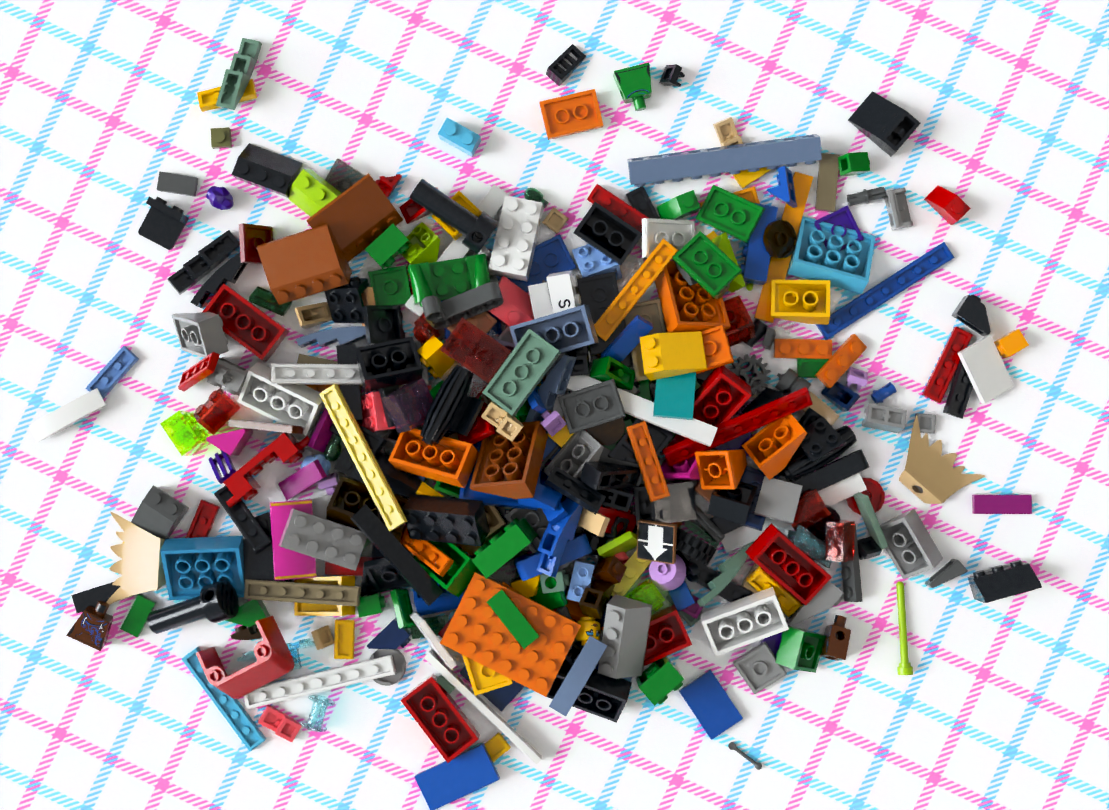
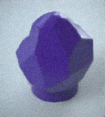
(220, 198)

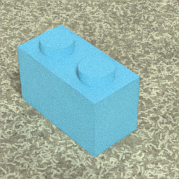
(459, 137)

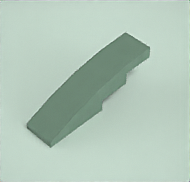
(239, 74)
(729, 570)

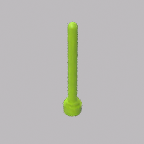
(904, 666)

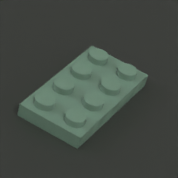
(521, 372)

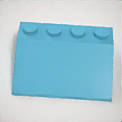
(844, 268)

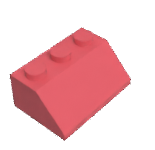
(516, 304)

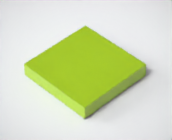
(620, 544)

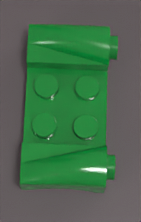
(448, 277)

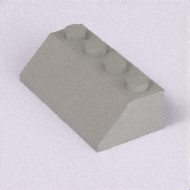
(625, 636)

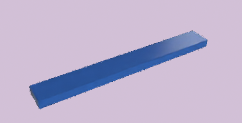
(886, 290)

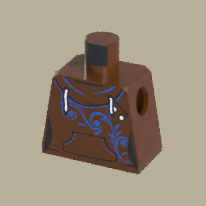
(93, 626)
(836, 648)

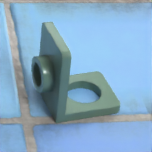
(562, 582)

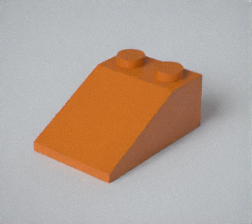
(775, 445)

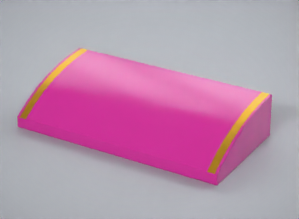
(286, 562)

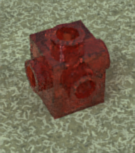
(424, 331)

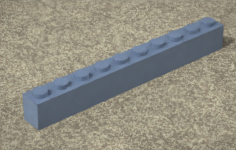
(724, 159)

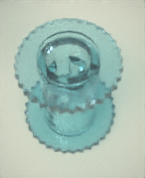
(317, 713)

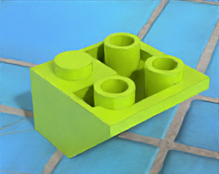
(423, 245)

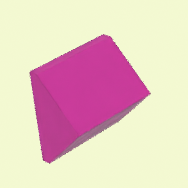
(232, 441)
(681, 471)

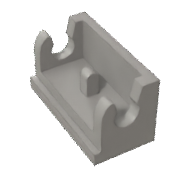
(898, 209)
(884, 418)

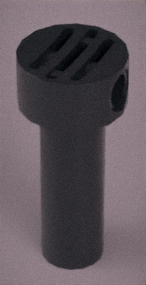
(474, 228)
(216, 603)

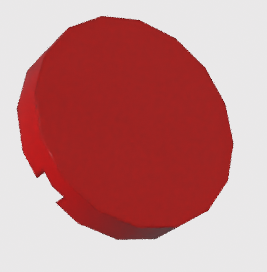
(875, 493)

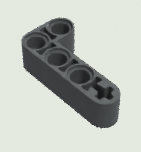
(466, 305)

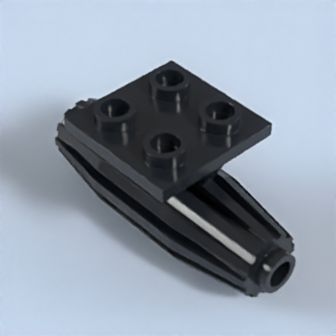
(451, 408)
(818, 448)

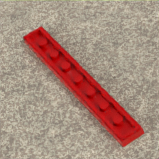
(741, 425)

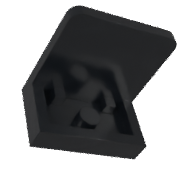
(163, 223)
(346, 301)

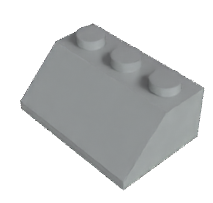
(910, 544)

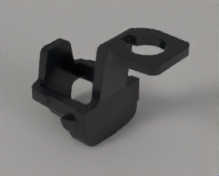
(613, 534)

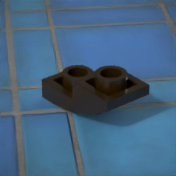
(246, 633)

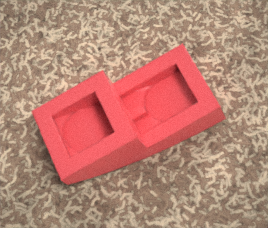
(280, 723)

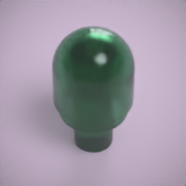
(535, 195)
(333, 449)

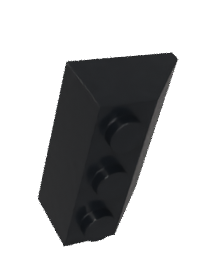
(266, 170)
(608, 233)
(388, 364)
(1003, 581)

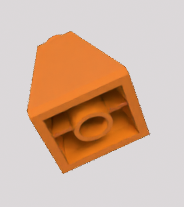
(720, 468)

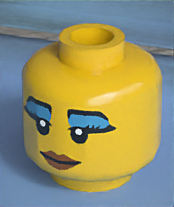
(588, 628)

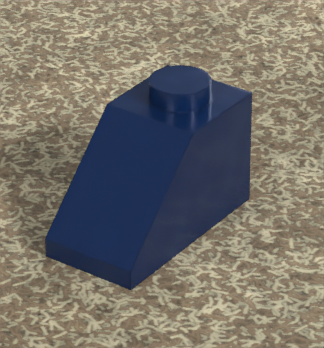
(391, 637)

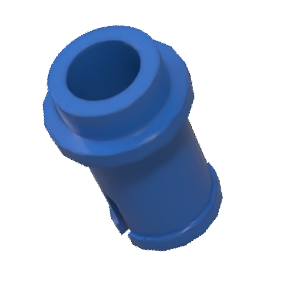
(884, 392)

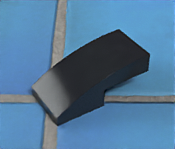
(581, 364)

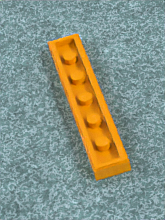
(634, 289)

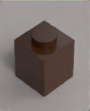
(609, 570)

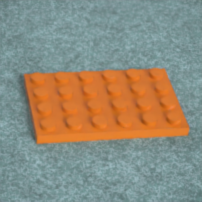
(485, 639)

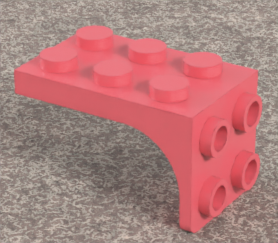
(373, 413)

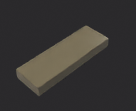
(827, 182)

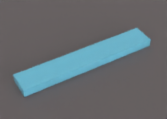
(229, 707)

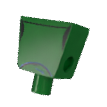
(634, 84)

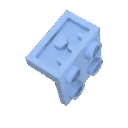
(593, 262)

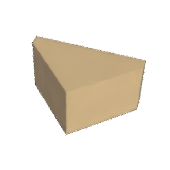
(313, 315)

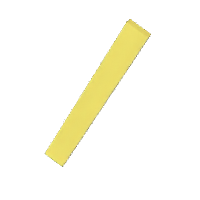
(363, 457)

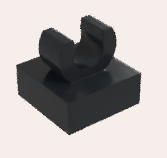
(671, 75)
(868, 548)

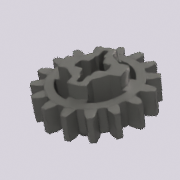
(751, 366)

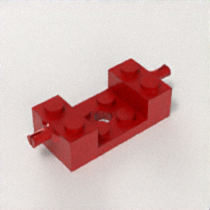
(243, 484)

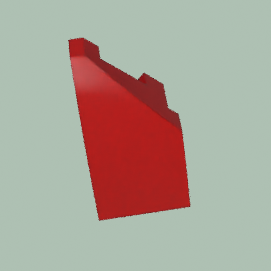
(388, 184)

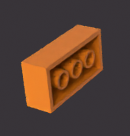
(446, 462)

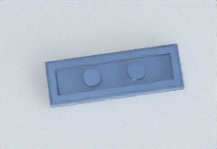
(113, 371)

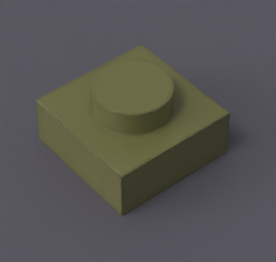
(221, 138)

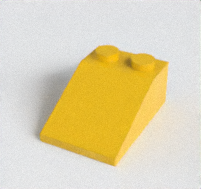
(801, 301)
(672, 354)
(309, 609)

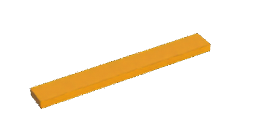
(779, 266)

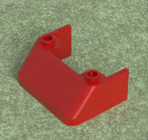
(272, 663)

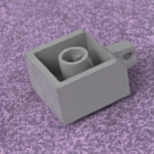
(228, 375)

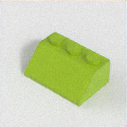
(311, 192)

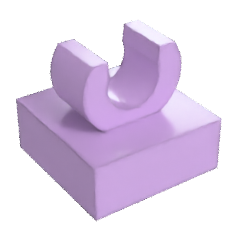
(857, 377)
(552, 422)
(329, 483)

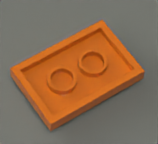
(571, 114)

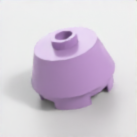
(666, 575)

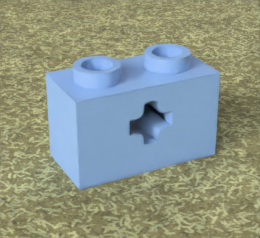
(580, 578)

